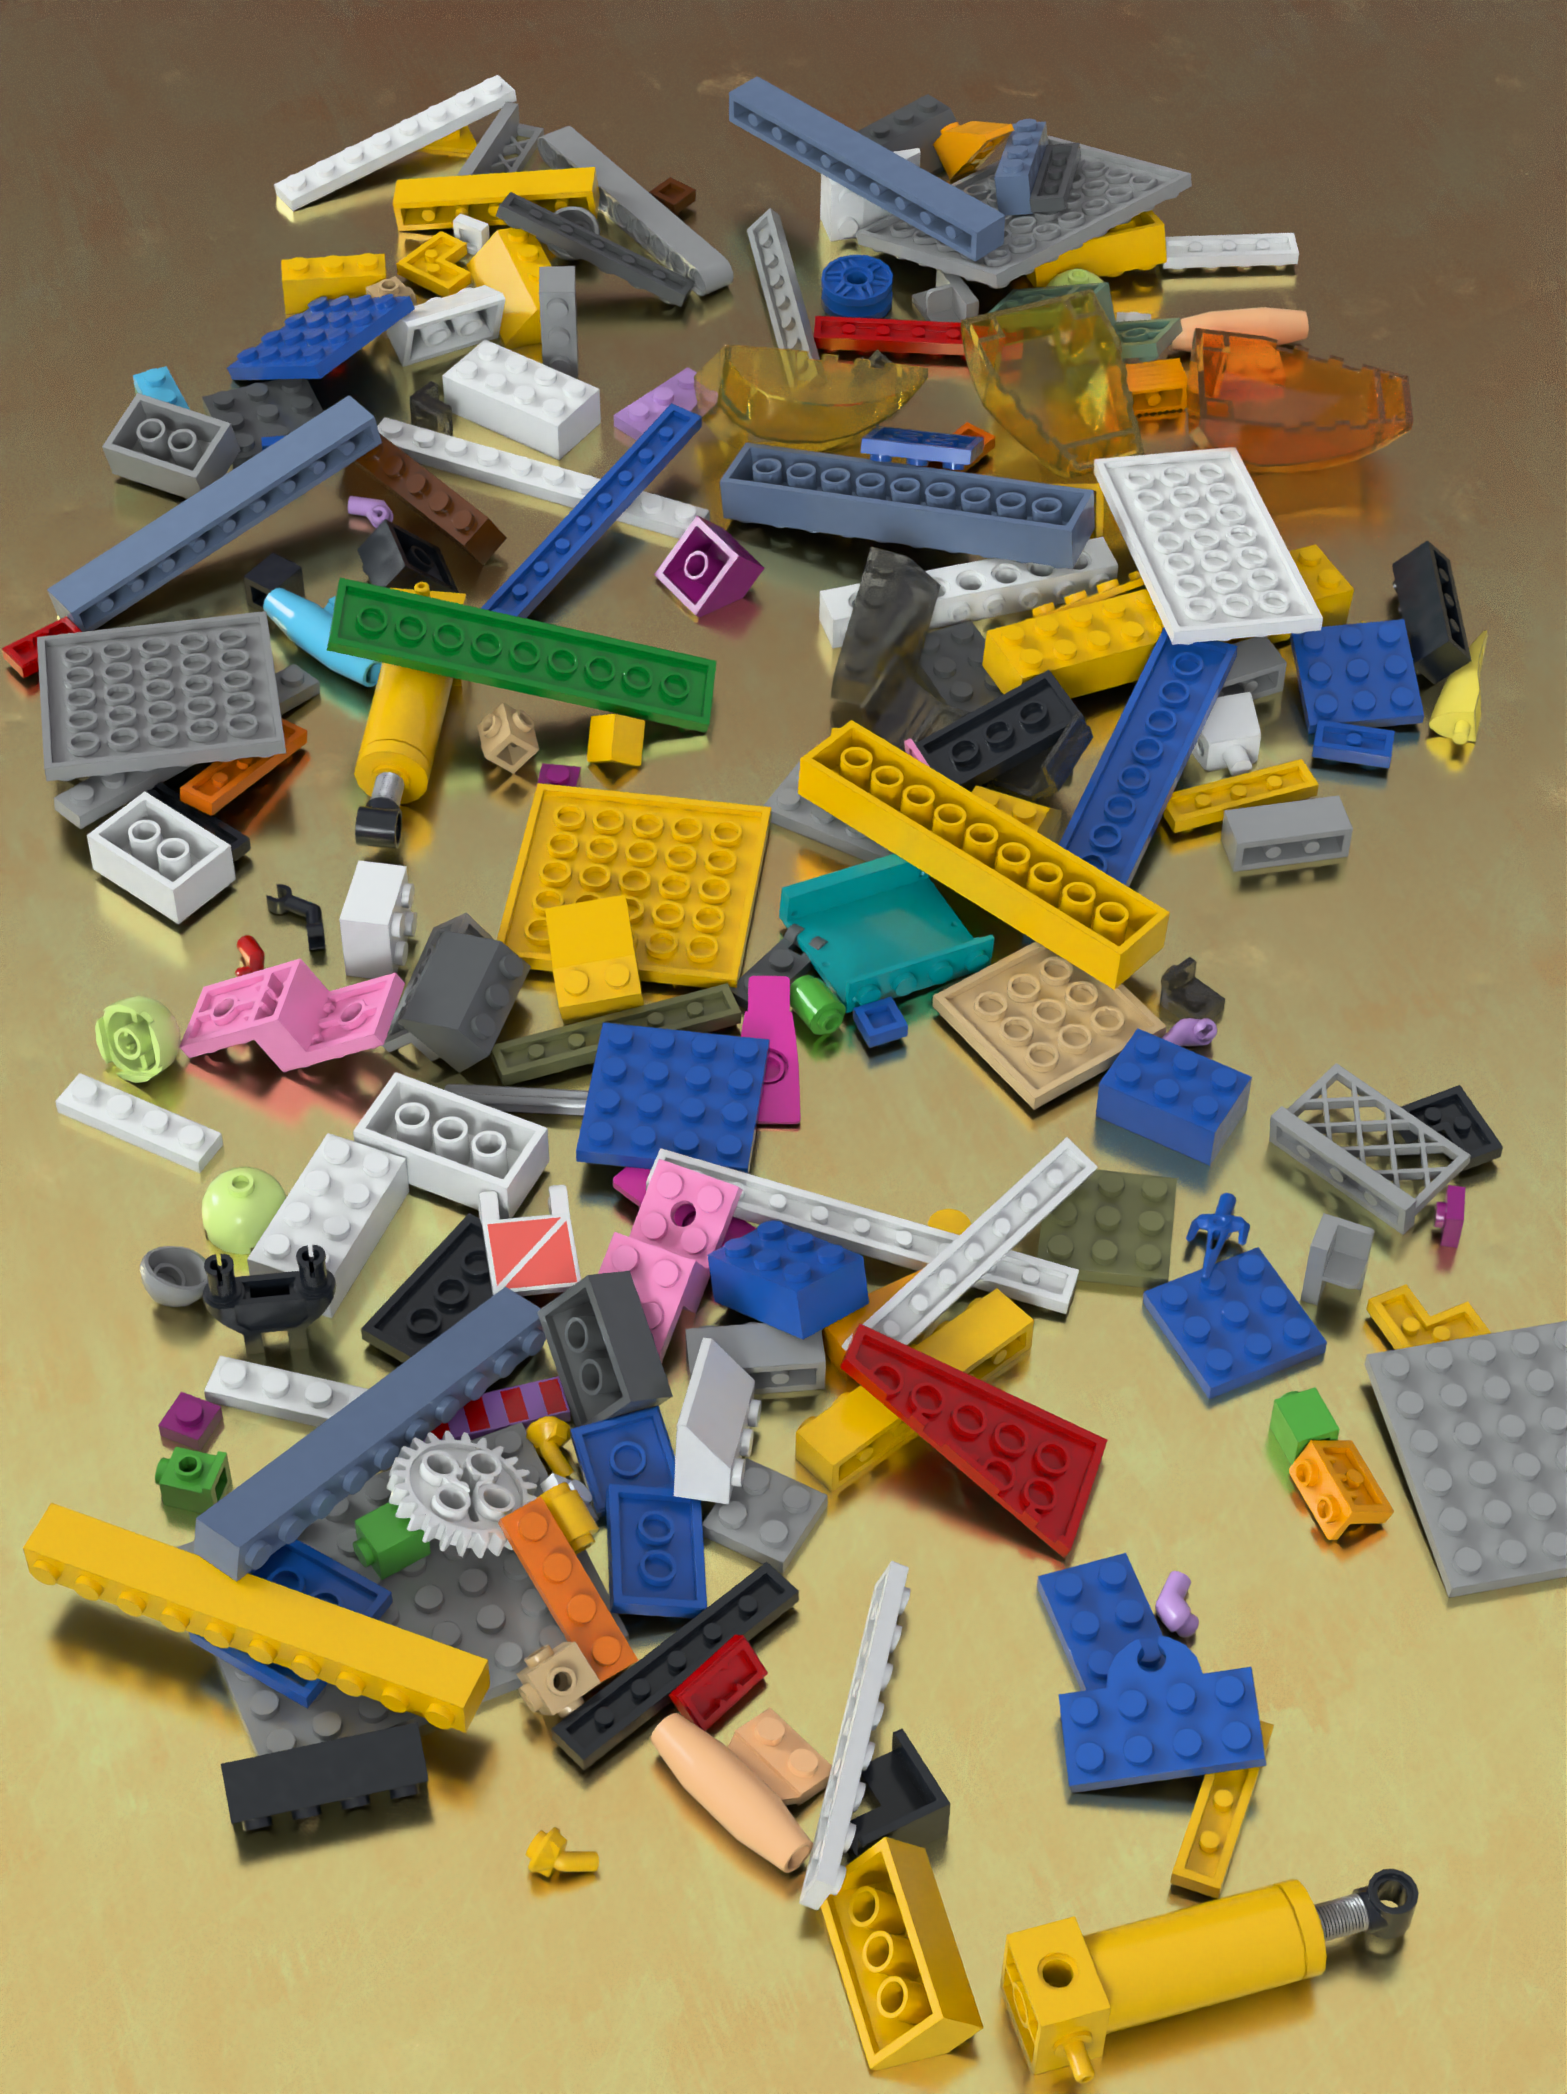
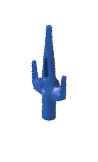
(1219, 1228)

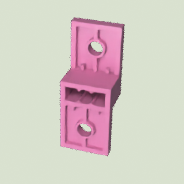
(293, 1015)
(671, 1260)

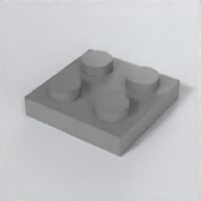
(766, 1516)

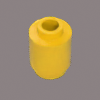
(571, 1516)

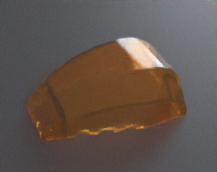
(1289, 406)

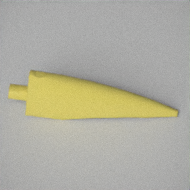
(1459, 703)

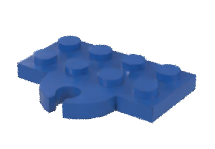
(1160, 1722)

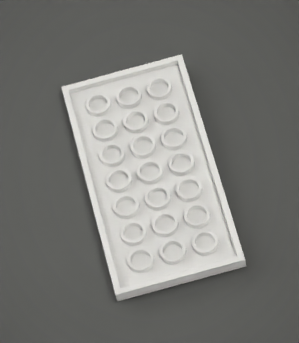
(1206, 546)

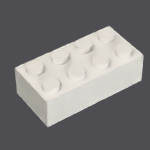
(522, 399)
(456, 1143)
(338, 1204)

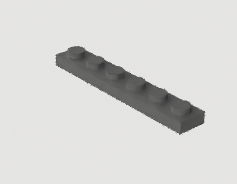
(587, 245)

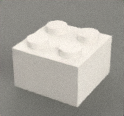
(377, 920)

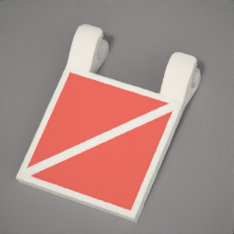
(530, 1252)

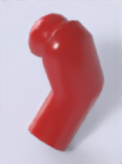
(252, 954)

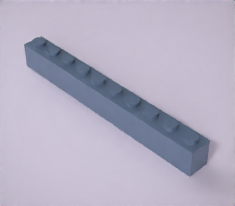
(867, 168)
(215, 515)
(367, 1435)

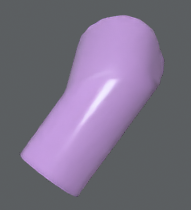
(373, 509)
(1192, 1032)
(1172, 1607)

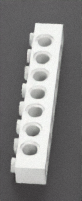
(987, 589)

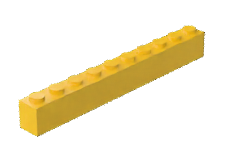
(258, 1618)

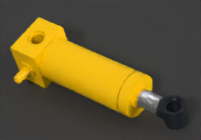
(400, 741)
(1079, 1987)

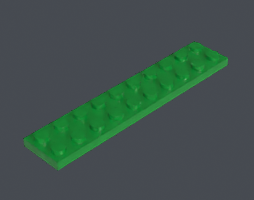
(522, 655)

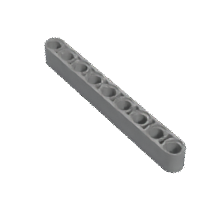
(640, 213)

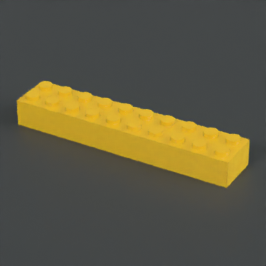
(1113, 638)
(983, 854)

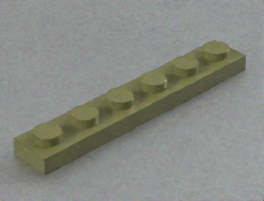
(578, 1042)

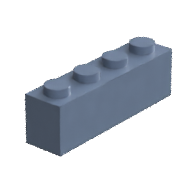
(1020, 166)

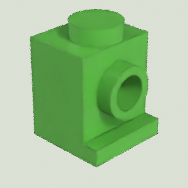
(193, 1479)

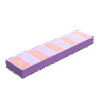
(506, 1408)

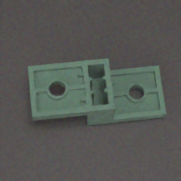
(1138, 338)

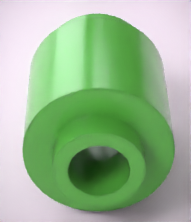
(816, 1005)

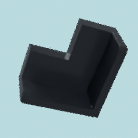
(905, 1798)

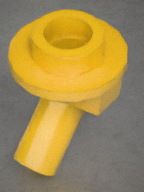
(547, 1437)
(549, 1854)

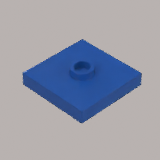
(624, 1452)

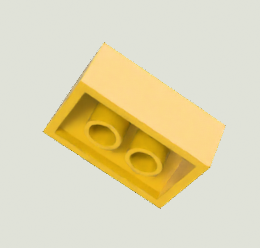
(330, 277)

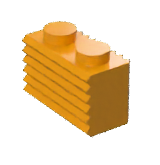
(1157, 386)

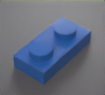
(1353, 743)

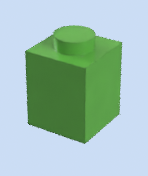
(1301, 1418)
(387, 1542)

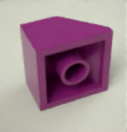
(708, 568)

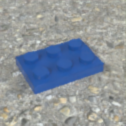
(655, 1552)
(1098, 1613)

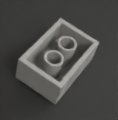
(170, 447)

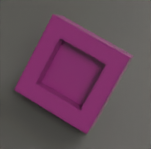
(560, 775)
(1450, 1216)
(190, 1421)

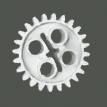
(458, 1491)

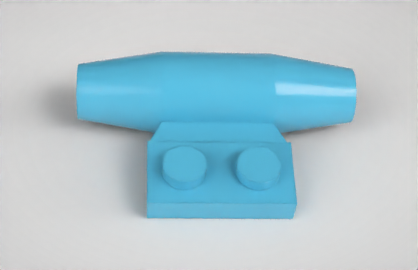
(309, 629)

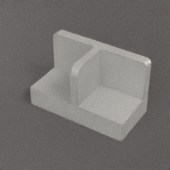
(948, 301)
(1337, 1256)

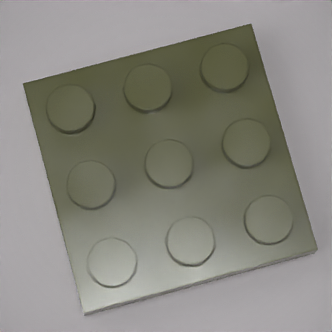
(1114, 1229)

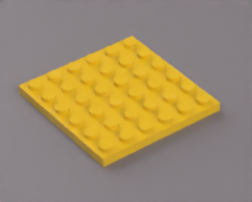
(679, 861)

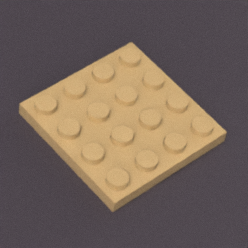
(1043, 1021)

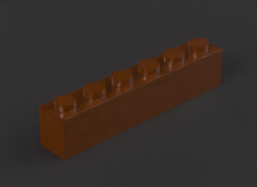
(432, 500)

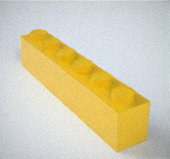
(439, 200)
(863, 1429)

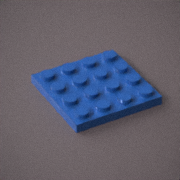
(320, 337)
(672, 1094)

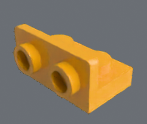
(1338, 1486)

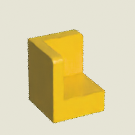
(616, 739)

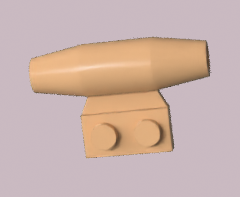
(1275, 323)
(749, 1780)

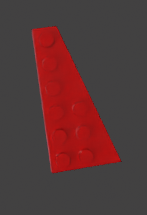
(1008, 1447)

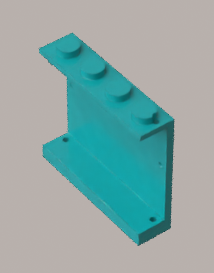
(882, 930)

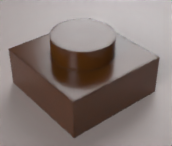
(674, 195)

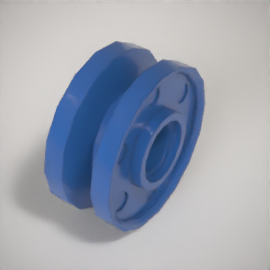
(857, 287)

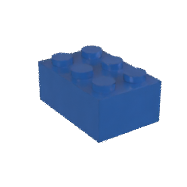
(1173, 1096)
(788, 1279)

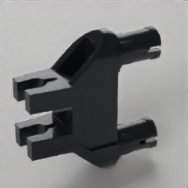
(271, 1300)

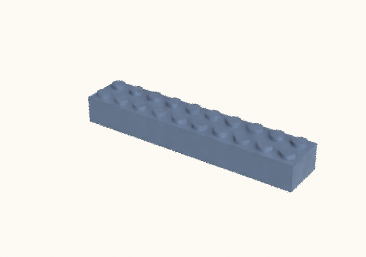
(909, 505)

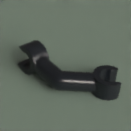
(312, 912)

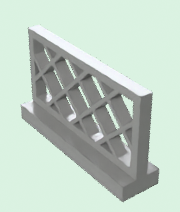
(1352, 1175)

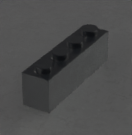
(1431, 612)
(325, 1773)

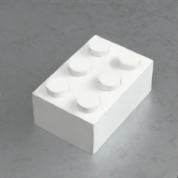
(161, 857)

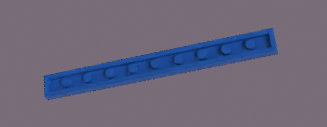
(595, 513)

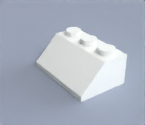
(448, 324)
(715, 1427)

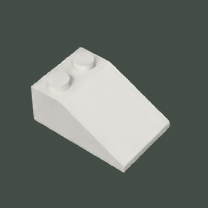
(847, 212)

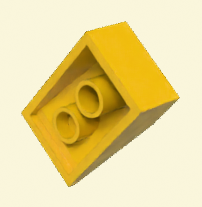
(593, 958)

